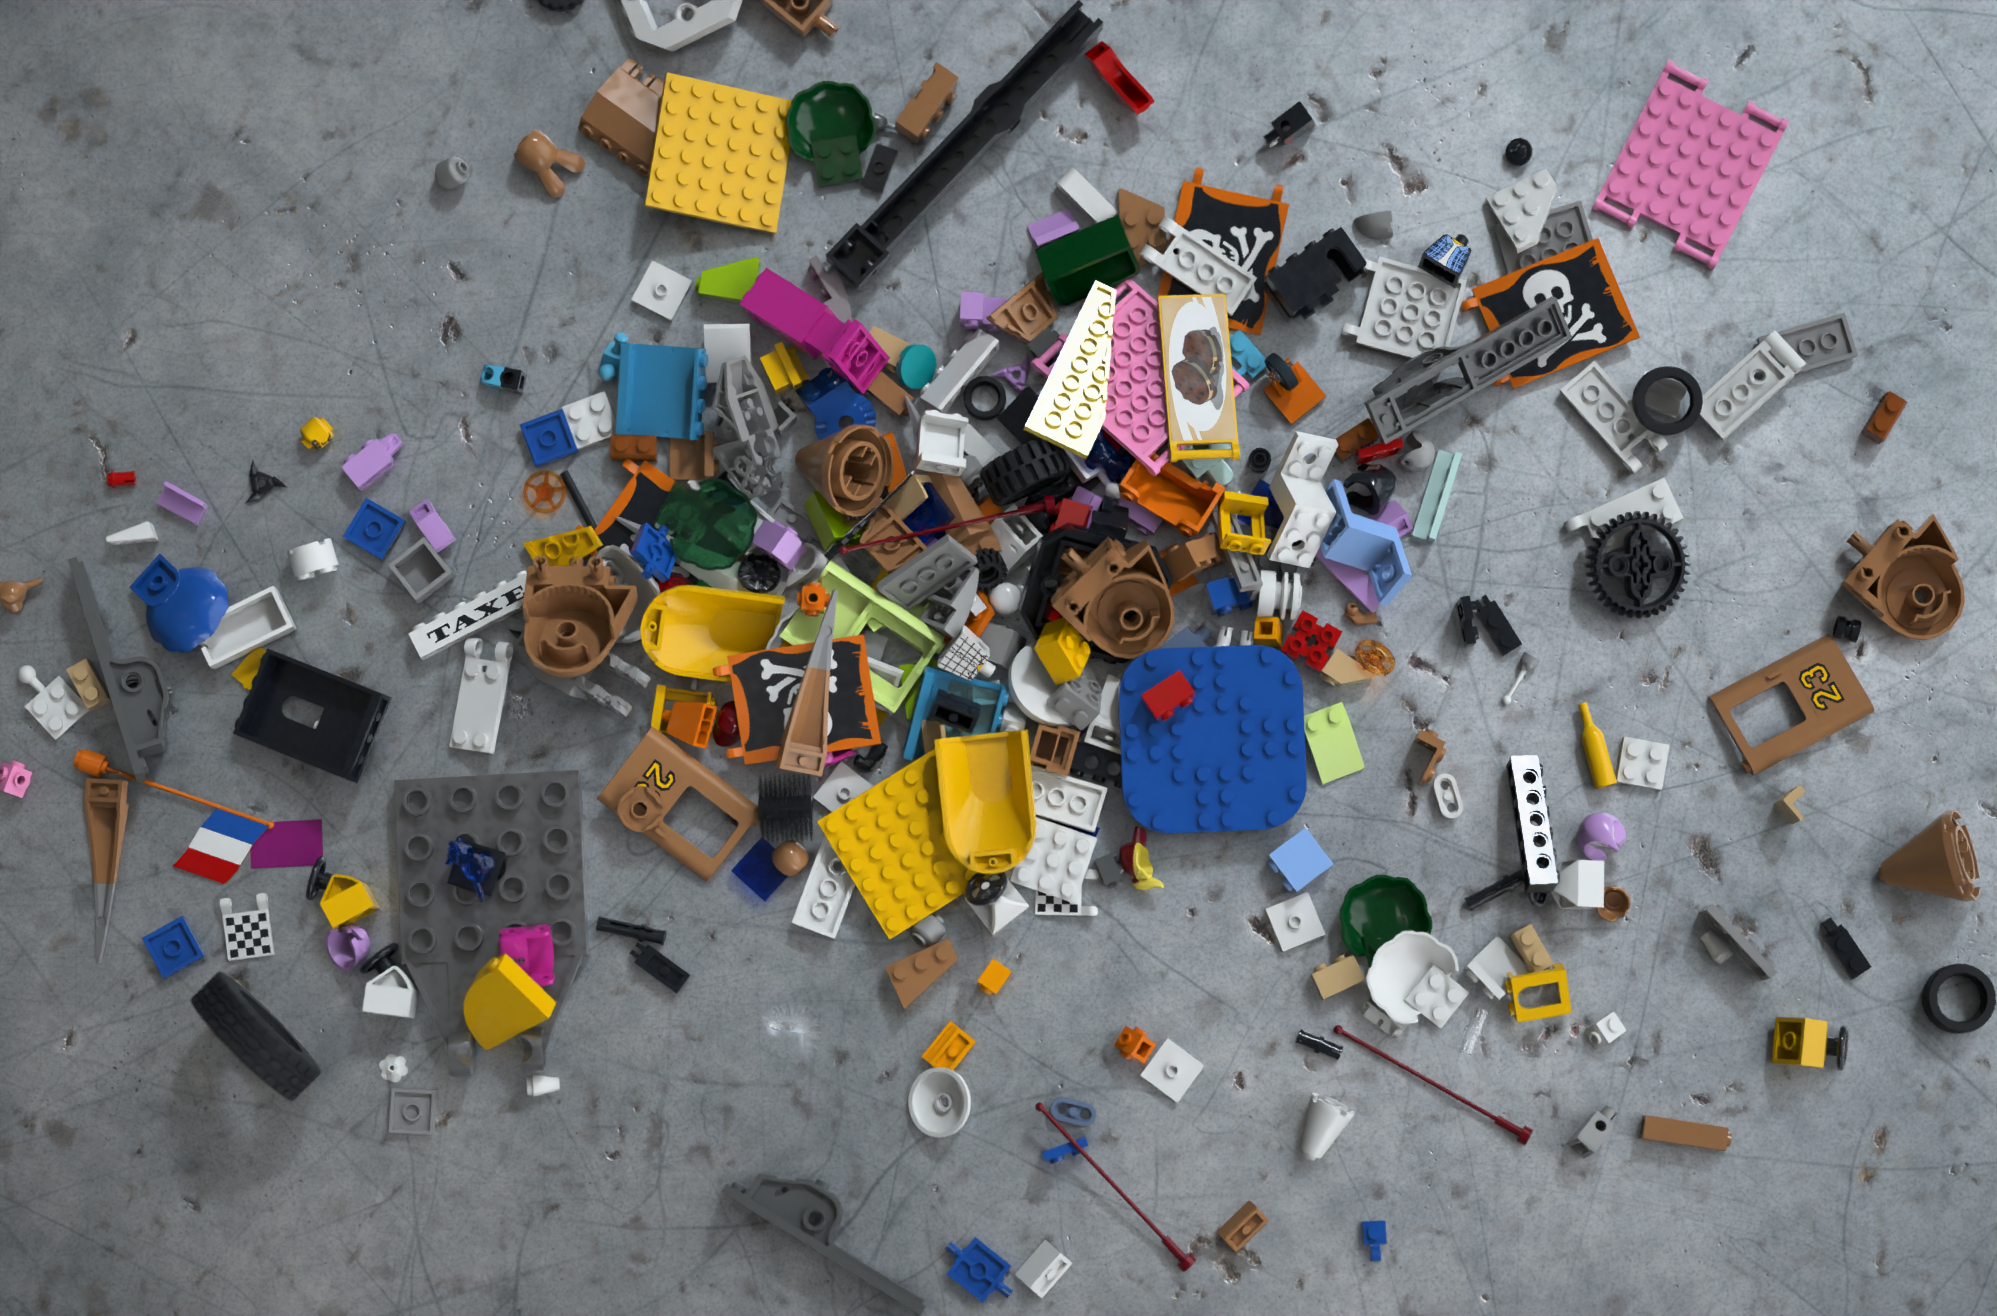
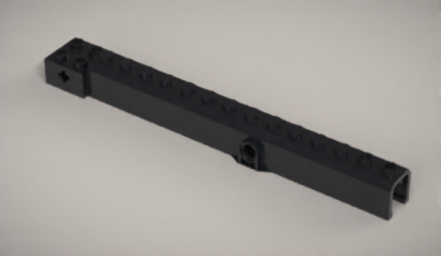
(994, 111)

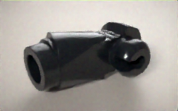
(873, 756)

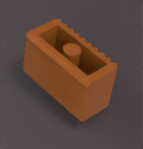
(1884, 417)
(1355, 439)
(633, 448)

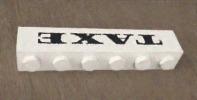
(470, 617)

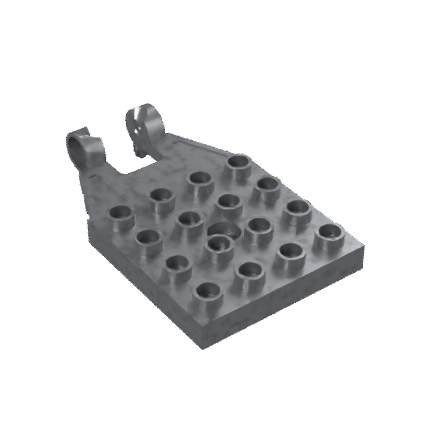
(447, 928)

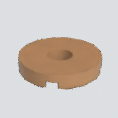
(650, 818)

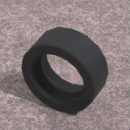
(984, 415)

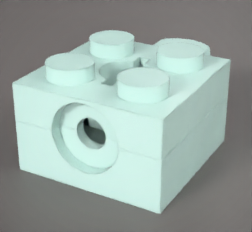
(1216, 469)

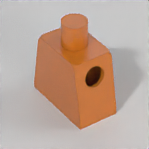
(690, 722)

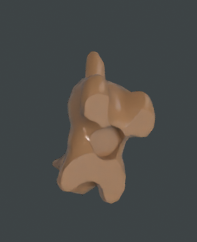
(14, 593)

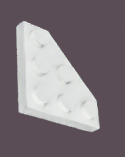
(1524, 208)

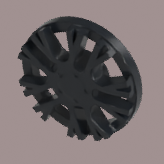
(759, 573)

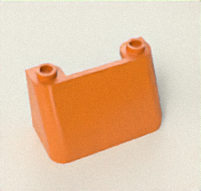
(1171, 495)

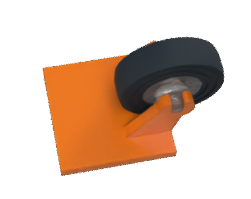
(1291, 388)

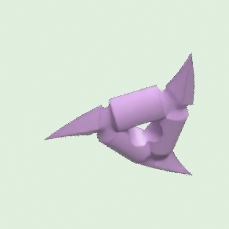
(1007, 374)

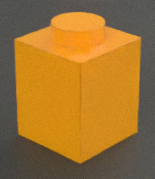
(1268, 631)
(993, 977)

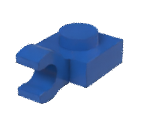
(1374, 1235)

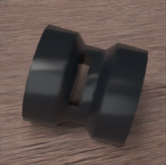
(1259, 465)
(1846, 629)

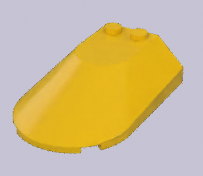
(698, 626)
(987, 799)

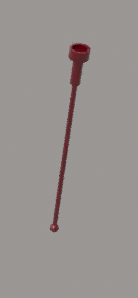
(1047, 505)
(1522, 1133)
(1185, 1260)

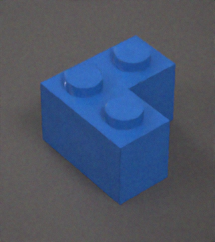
(1224, 596)

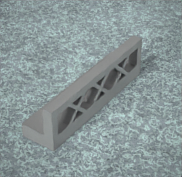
(1240, 563)

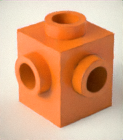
(812, 608)
(1134, 1044)

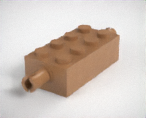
(803, 15)

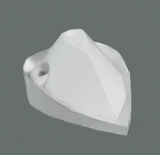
(808, 565)

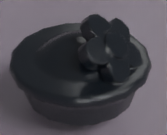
(1519, 151)

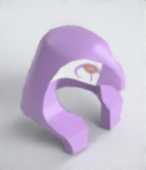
(1601, 830)

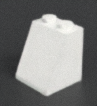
(725, 344)

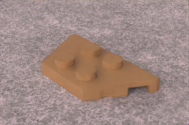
(1141, 223)
(1026, 311)
(893, 554)

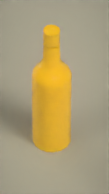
(1596, 751)

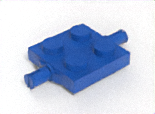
(654, 552)
(978, 1269)

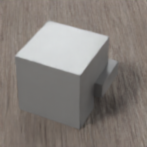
(1003, 644)

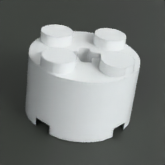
(313, 558)

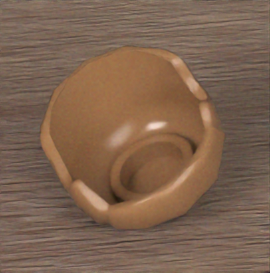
(790, 858)
(1615, 903)

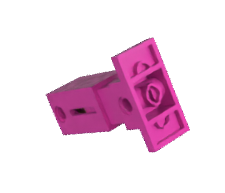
(815, 329)

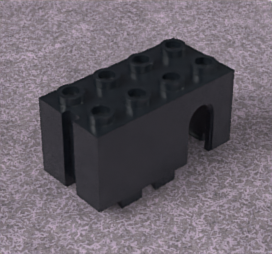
(1310, 277)

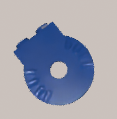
(831, 398)

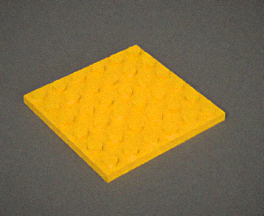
(719, 154)
(898, 848)

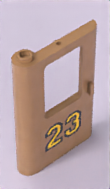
(1820, 685)
(669, 771)

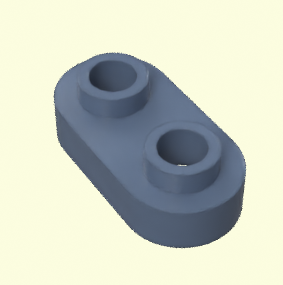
(1073, 1111)

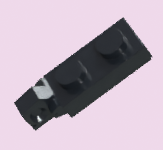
(1845, 949)

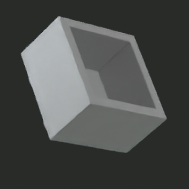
(421, 570)

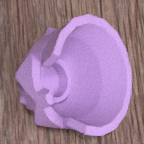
(347, 946)

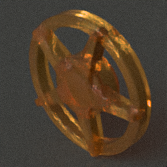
(544, 491)
(1375, 657)

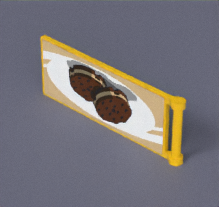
(1198, 375)

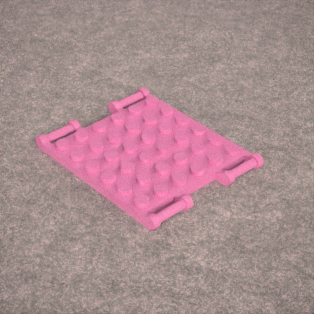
(1690, 165)
(1136, 378)

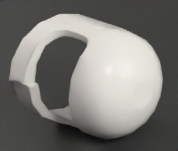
(1004, 598)

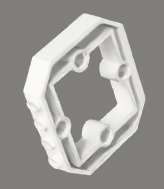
(679, 31)

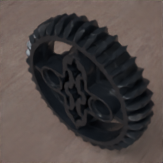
(1636, 554)

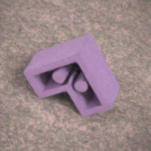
(975, 310)
(779, 543)

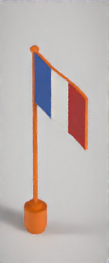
(221, 839)

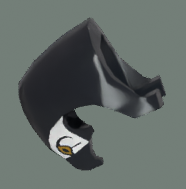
(1380, 483)

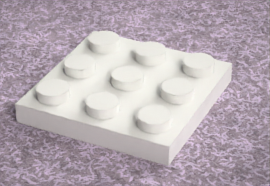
(1056, 861)

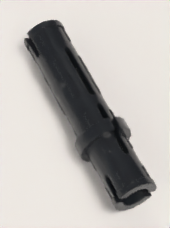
(1473, 901)
(631, 930)

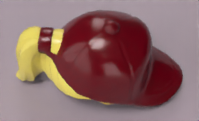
(726, 726)
(1135, 861)

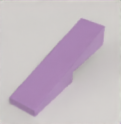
(1354, 579)

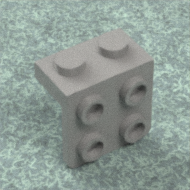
(1077, 701)

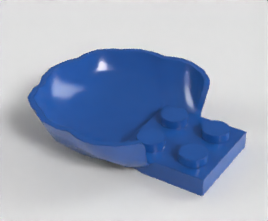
(181, 603)

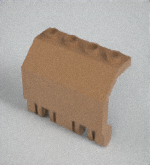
(625, 116)

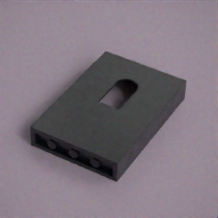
(345, 728)

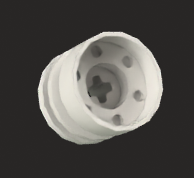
(1279, 595)

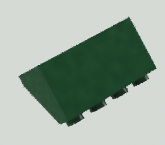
(1091, 254)

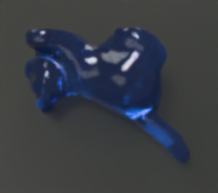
(1105, 456)
(474, 865)

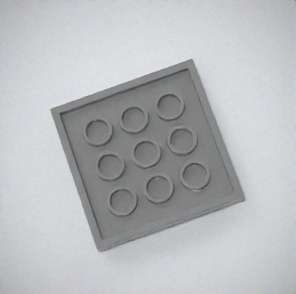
(1563, 230)

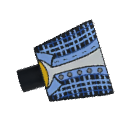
(1446, 258)

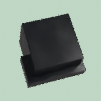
(1110, 518)

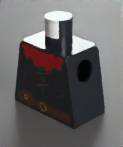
(1297, 118)

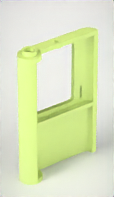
(854, 607)

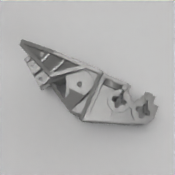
(746, 429)
(584, 689)

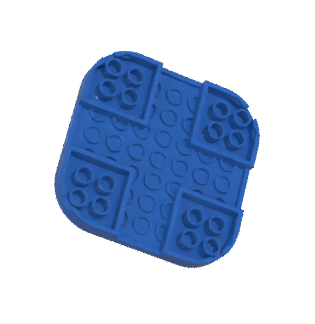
(1224, 758)

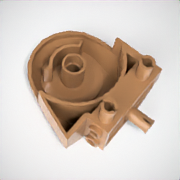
(1907, 564)
(1109, 586)
(573, 615)

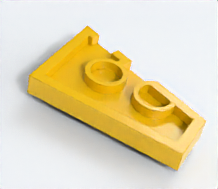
(563, 546)

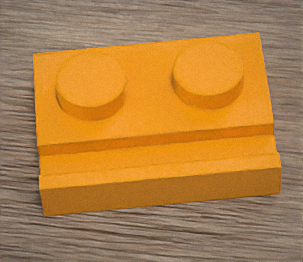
(949, 1047)

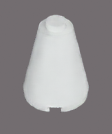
(1323, 1125)

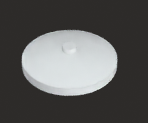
(1033, 685)

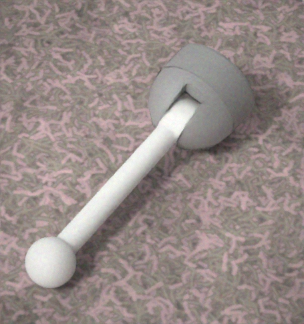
(1527, 663)

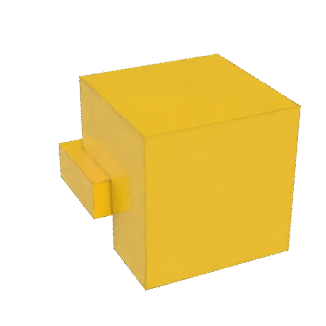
(783, 369)

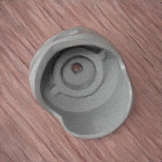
(1422, 453)

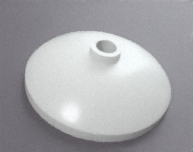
(929, 1105)

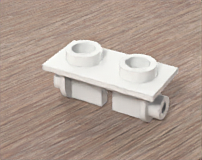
(1375, 1013)

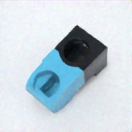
(503, 378)

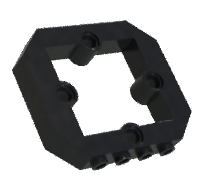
(1045, 568)

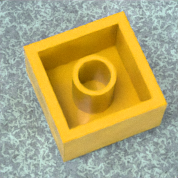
(1062, 650)

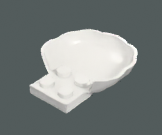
(1414, 978)

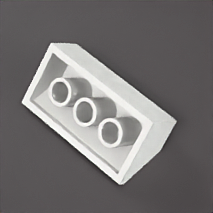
(962, 368)

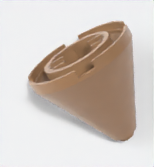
(849, 468)
(1936, 861)

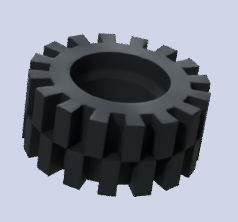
(995, 573)

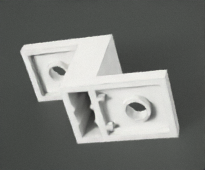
(1302, 499)

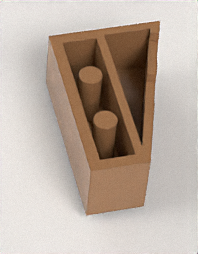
(928, 104)
(1194, 557)
(920, 970)

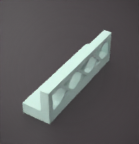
(1436, 496)

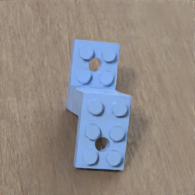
(1366, 546)

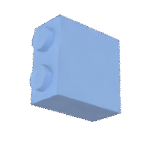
(1299, 861)

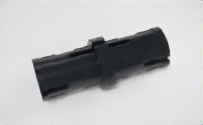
(1319, 1044)

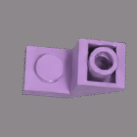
(432, 525)

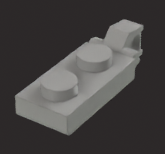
(795, 519)

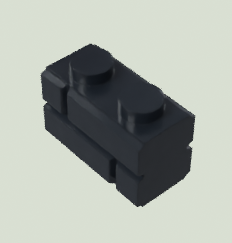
(954, 711)

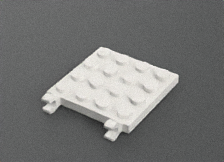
(1406, 310)

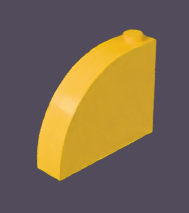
(504, 1002)

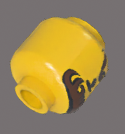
(316, 433)

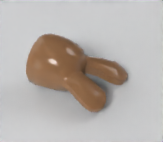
(539, 153)

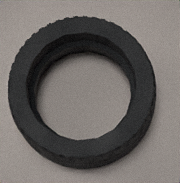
(1693, 411)
(1984, 986)

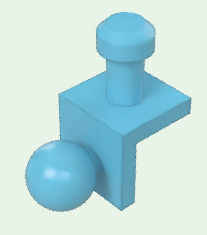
(610, 359)

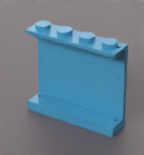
(661, 391)

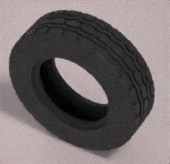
(255, 1036)

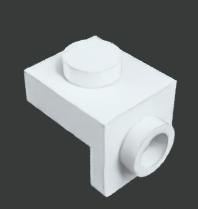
(1605, 1030)

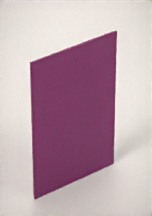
(288, 845)

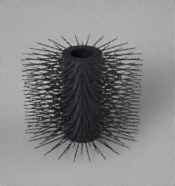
(785, 807)

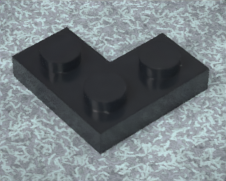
(1466, 611)

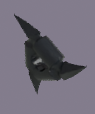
(257, 491)

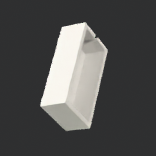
(248, 627)

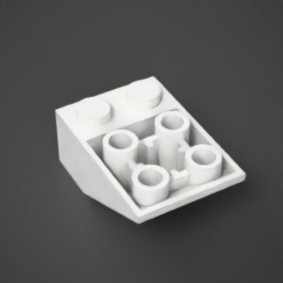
(1016, 538)
(1105, 728)

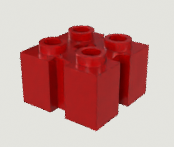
(1314, 656)

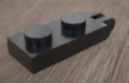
(1497, 626)
(660, 967)

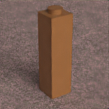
(889, 395)
(1685, 1133)

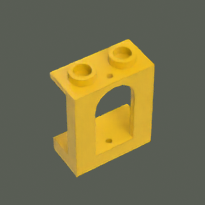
(1248, 506)
(664, 693)
(1517, 983)

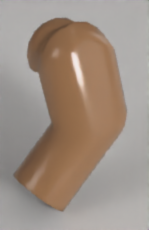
(1358, 616)

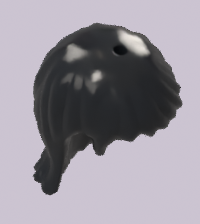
(1041, 520)

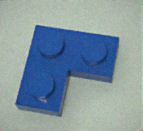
(1056, 1154)

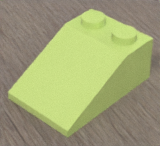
(1332, 743)

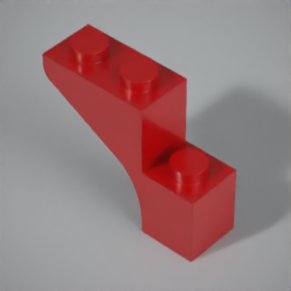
(1119, 79)

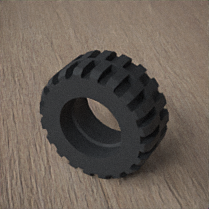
(1024, 471)

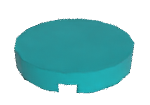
(916, 366)

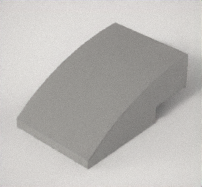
(952, 604)

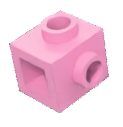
(14, 778)

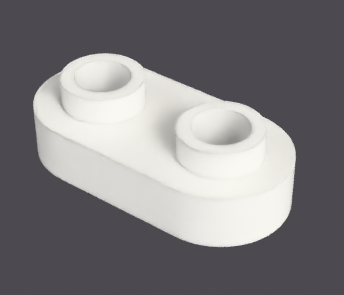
(1448, 796)

